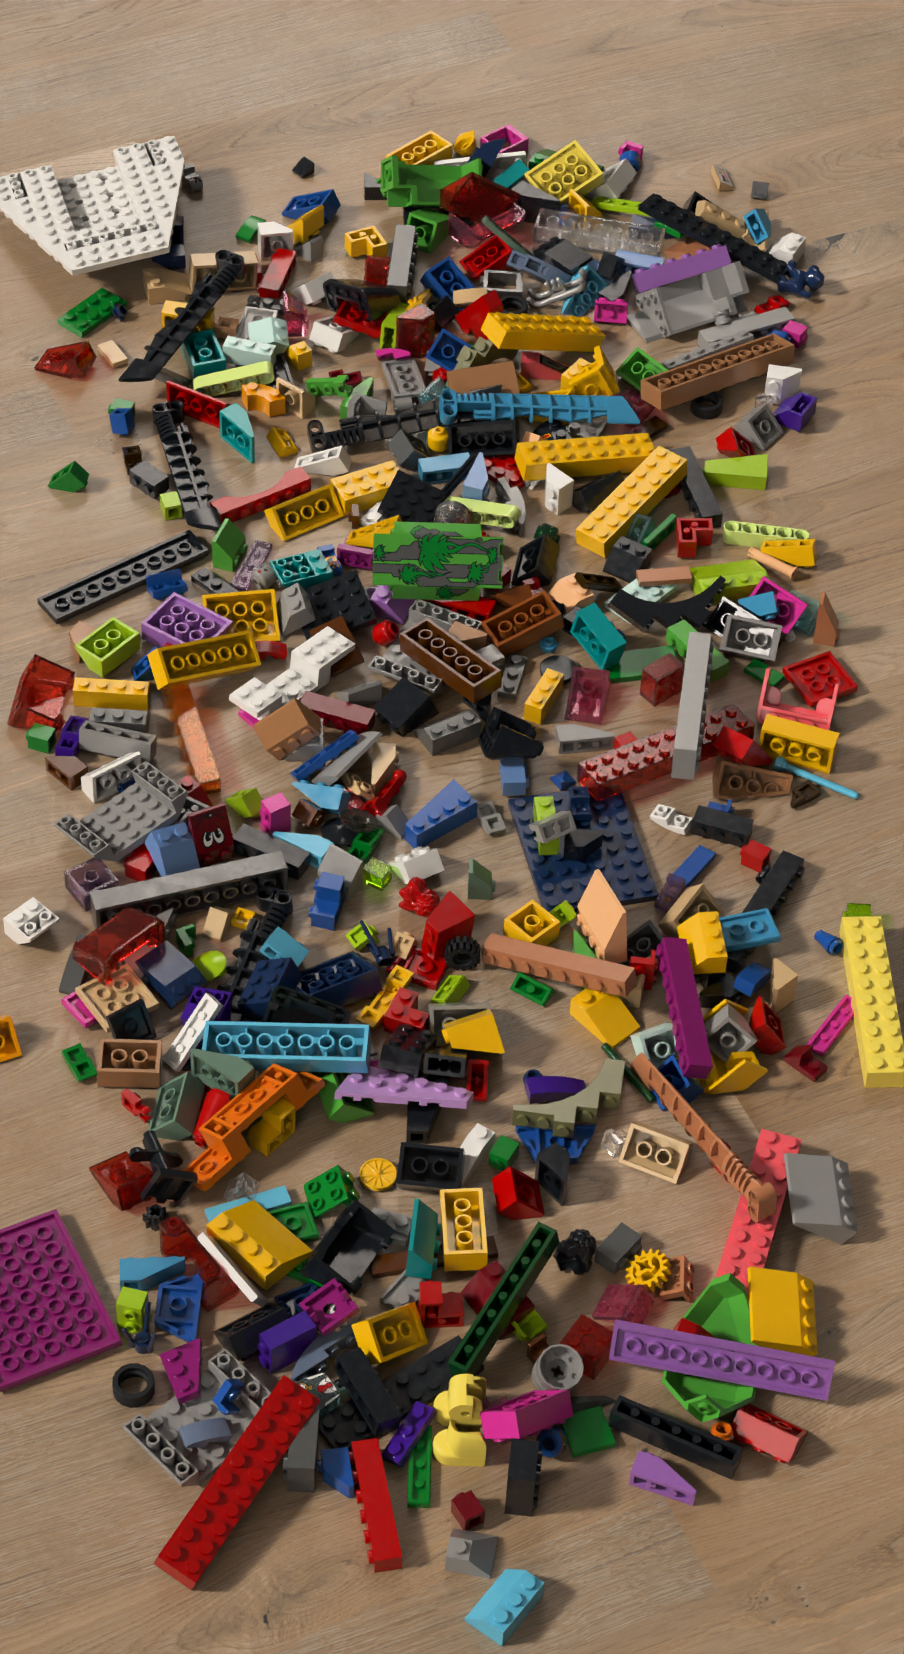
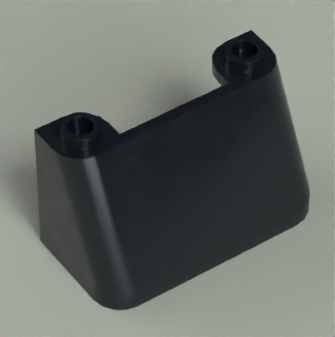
(371, 297)
(509, 737)
(296, 1007)
(348, 1248)

